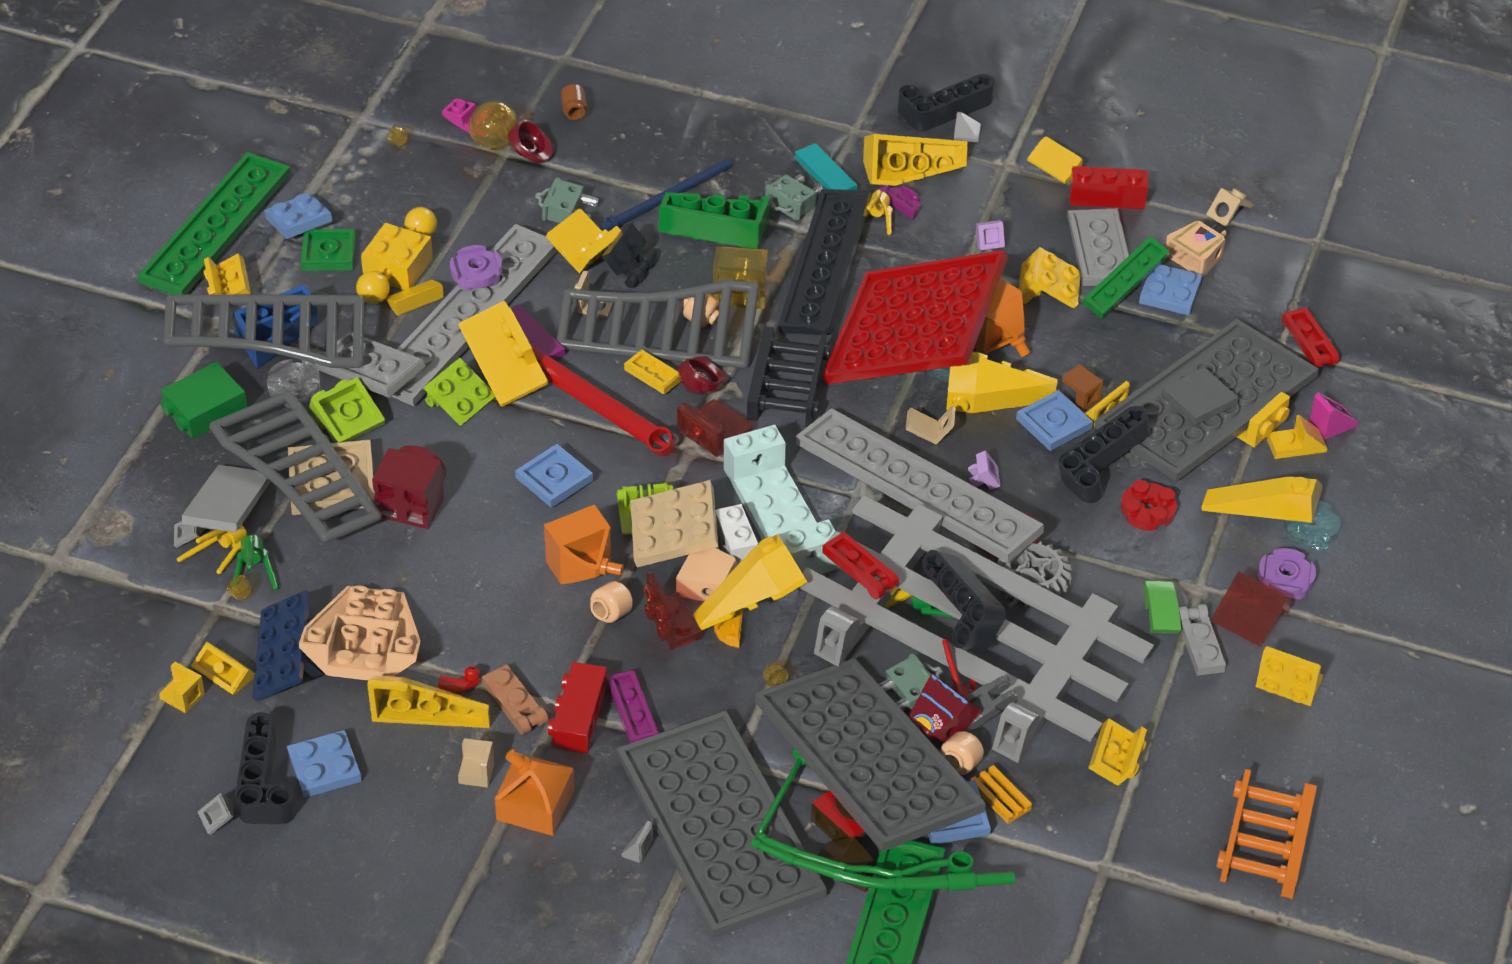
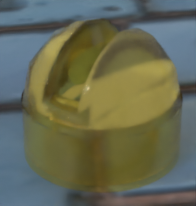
(397, 136)
(239, 587)
(778, 671)

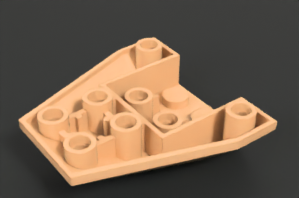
(362, 634)

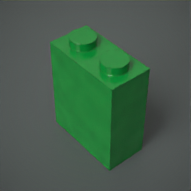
(202, 399)

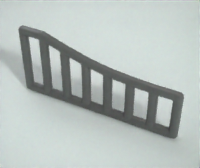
(672, 297)
(276, 347)
(287, 485)

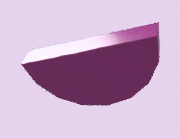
(904, 200)

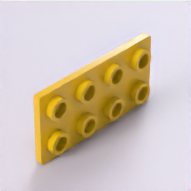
(503, 353)

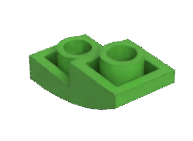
(1162, 607)

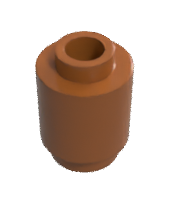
(573, 101)

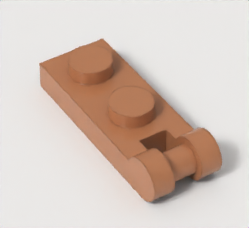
(514, 699)

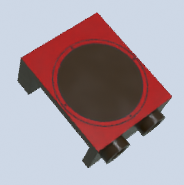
(834, 819)

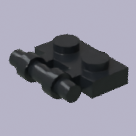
(626, 248)

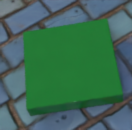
(328, 250)

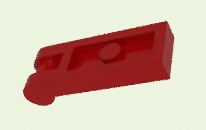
(1310, 337)
(860, 565)

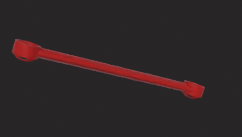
(605, 404)

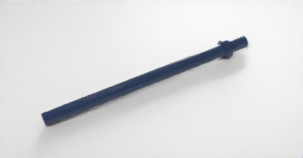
(656, 200)

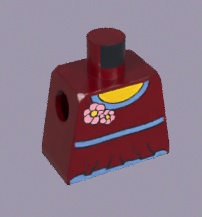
(942, 710)

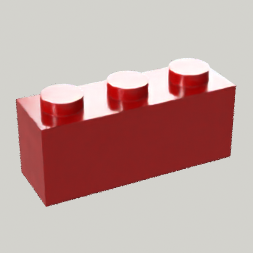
(1108, 187)
(578, 707)

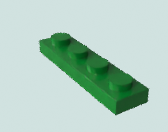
(1125, 277)

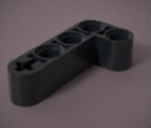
(940, 107)
(1129, 430)
(980, 610)
(255, 797)

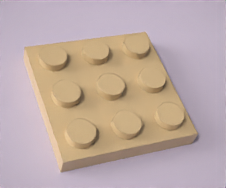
(356, 456)
(674, 523)

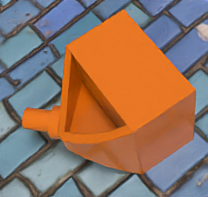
(1003, 321)
(579, 546)
(534, 793)

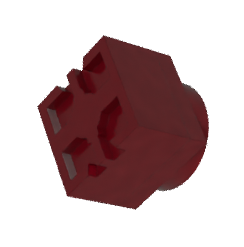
(409, 485)

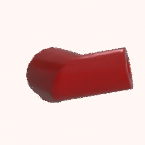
(462, 684)

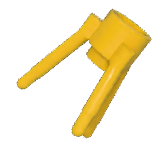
(880, 206)
(225, 538)

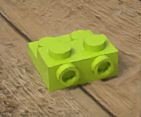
(346, 411)

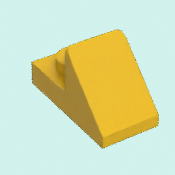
(1300, 441)

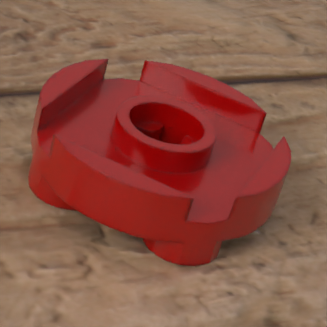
(1144, 493)

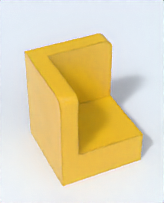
(184, 689)

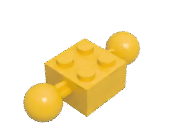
(397, 256)

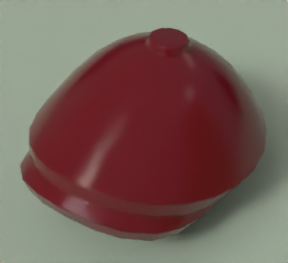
(530, 142)
(700, 376)

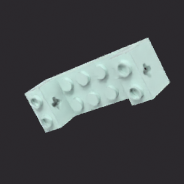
(771, 498)

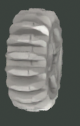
(1038, 565)

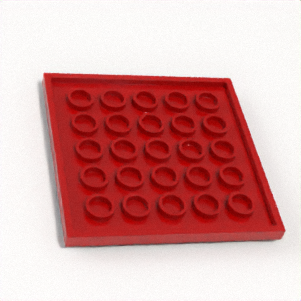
(915, 318)

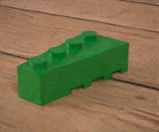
(715, 219)

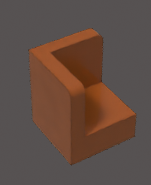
(1085, 384)

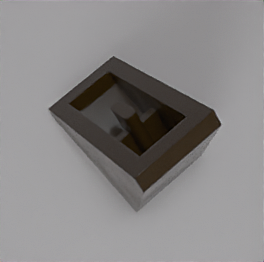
(849, 852)

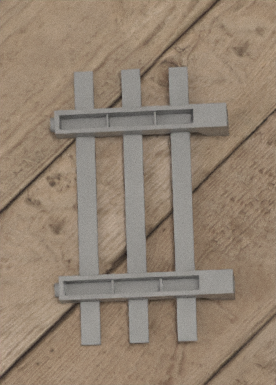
(1062, 663)

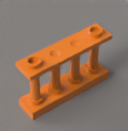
(1295, 827)

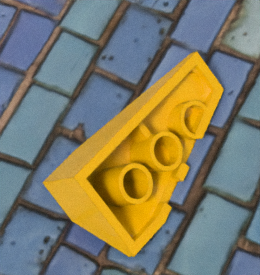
(904, 159)
(994, 386)
(762, 574)

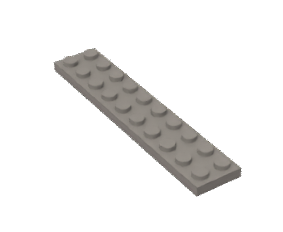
(439, 336)
(915, 480)

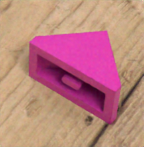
(1330, 417)

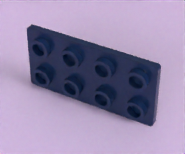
(278, 652)

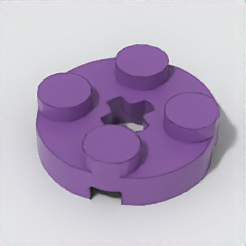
(468, 277)
(1302, 573)

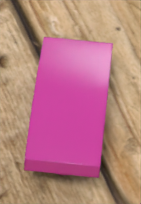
(459, 113)

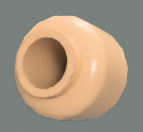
(710, 310)
(611, 602)
(963, 751)

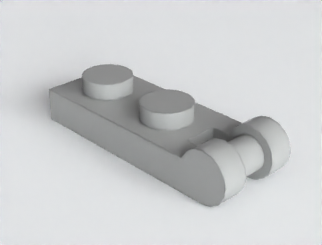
(1201, 641)

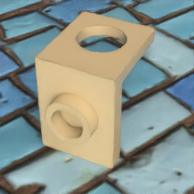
(1233, 199)
(582, 305)
(928, 427)

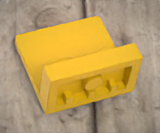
(581, 240)
(1049, 274)
(1289, 676)

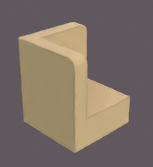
(476, 763)

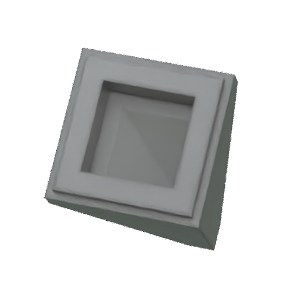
(966, 128)
(185, 533)
(216, 813)
(639, 844)

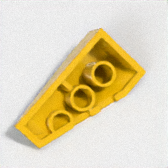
(1274, 498)
(413, 702)

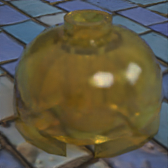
(491, 124)

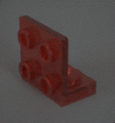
(710, 425)
(1250, 609)
(671, 615)

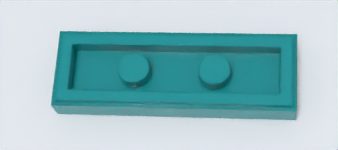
(824, 168)

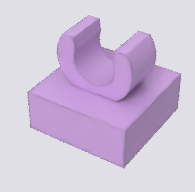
(990, 235)
(984, 471)

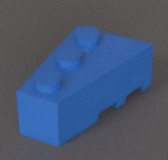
(265, 324)

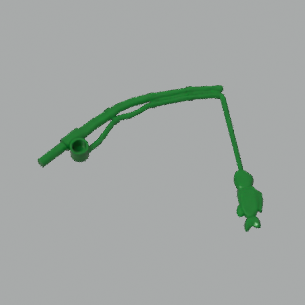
(958, 876)

